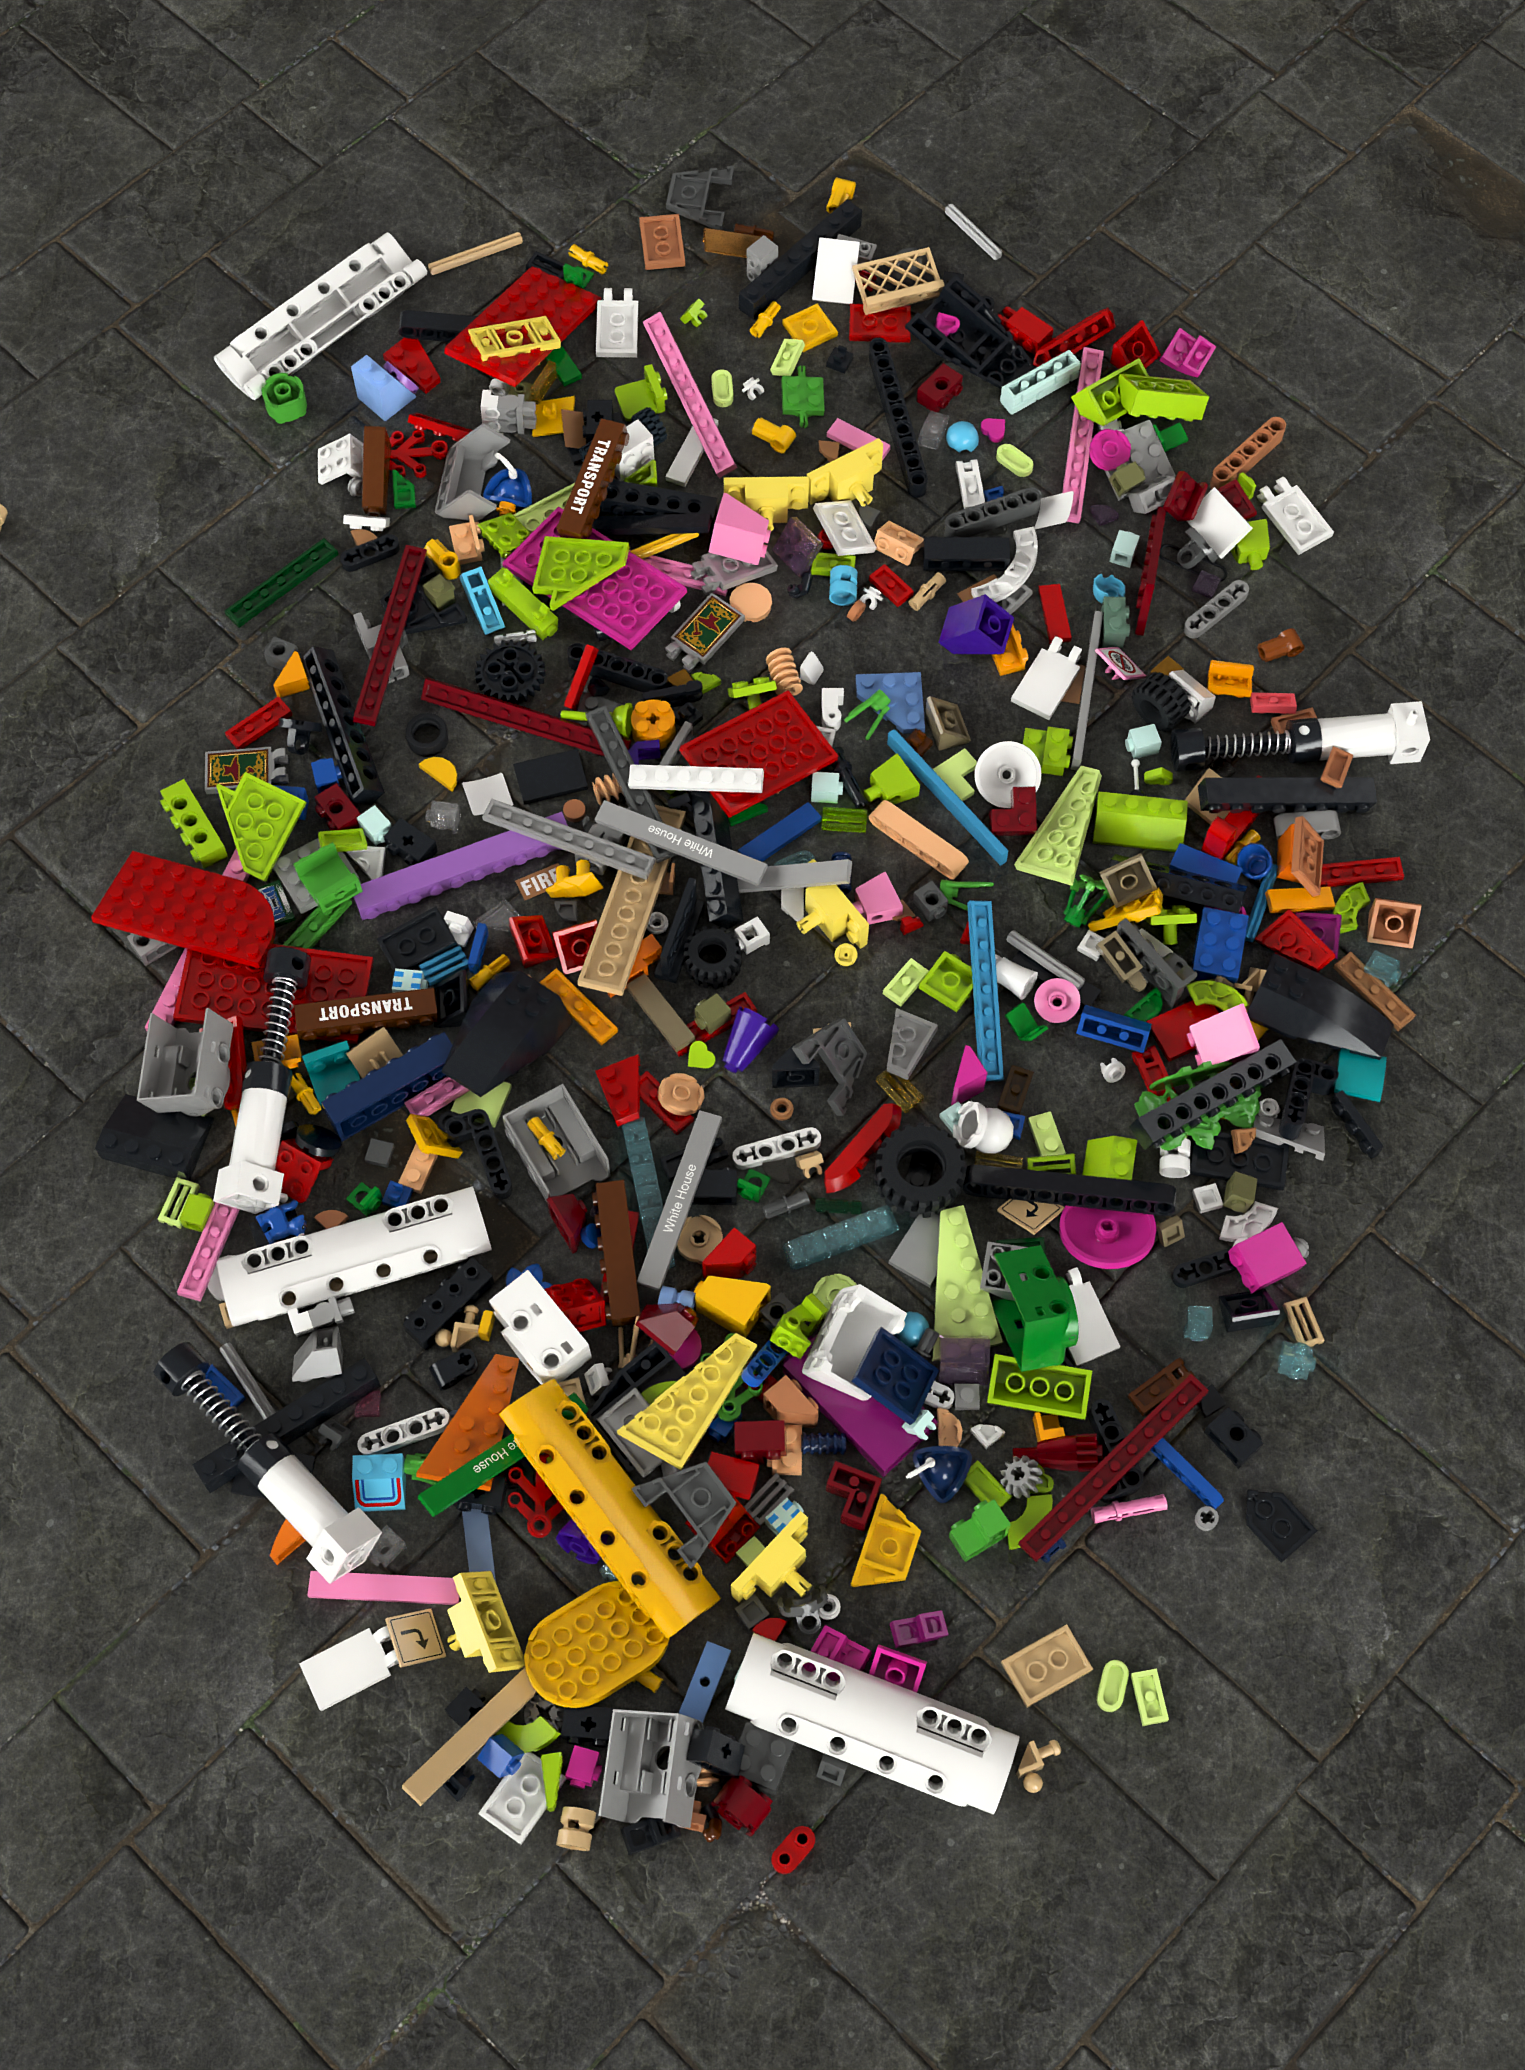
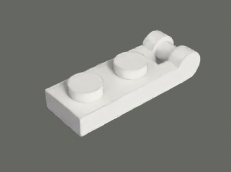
(970, 483)

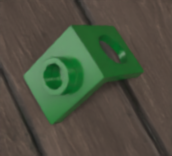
(575, 275)
(1171, 436)
(1024, 1023)
(750, 1191)
(369, 1202)

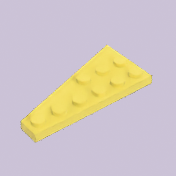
(686, 1409)

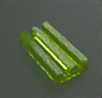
(844, 815)

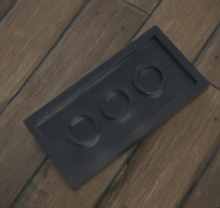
(1261, 1160)

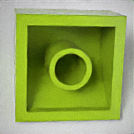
(1110, 1157)

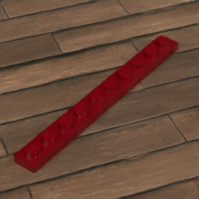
(390, 636)
(512, 715)
(1113, 1468)

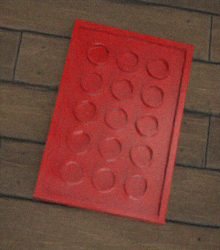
(768, 737)

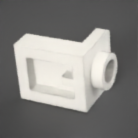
(459, 926)

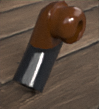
(714, 1821)

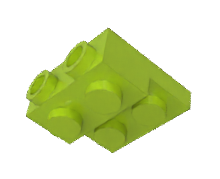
(1050, 748)
(949, 981)

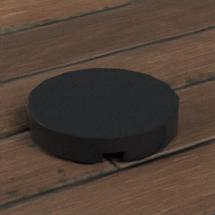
(318, 1140)

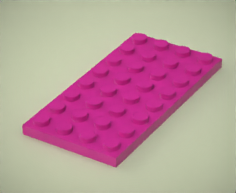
(620, 605)

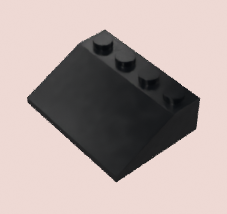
(153, 1140)

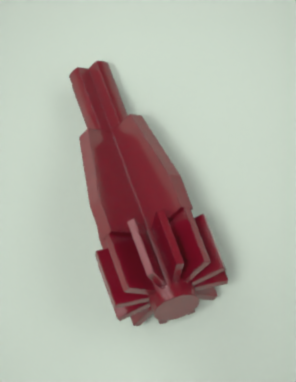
(1065, 1452)

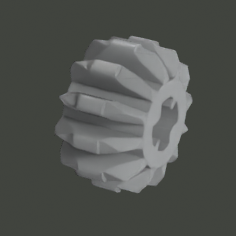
(1025, 1484)

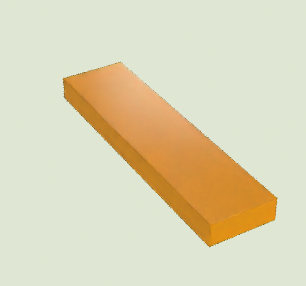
(580, 1007)

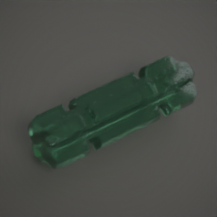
(838, 1206)

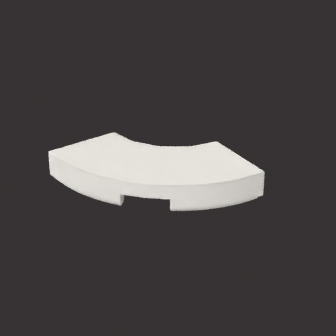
(1248, 1224)

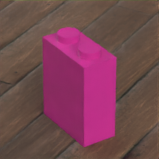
(1266, 1257)

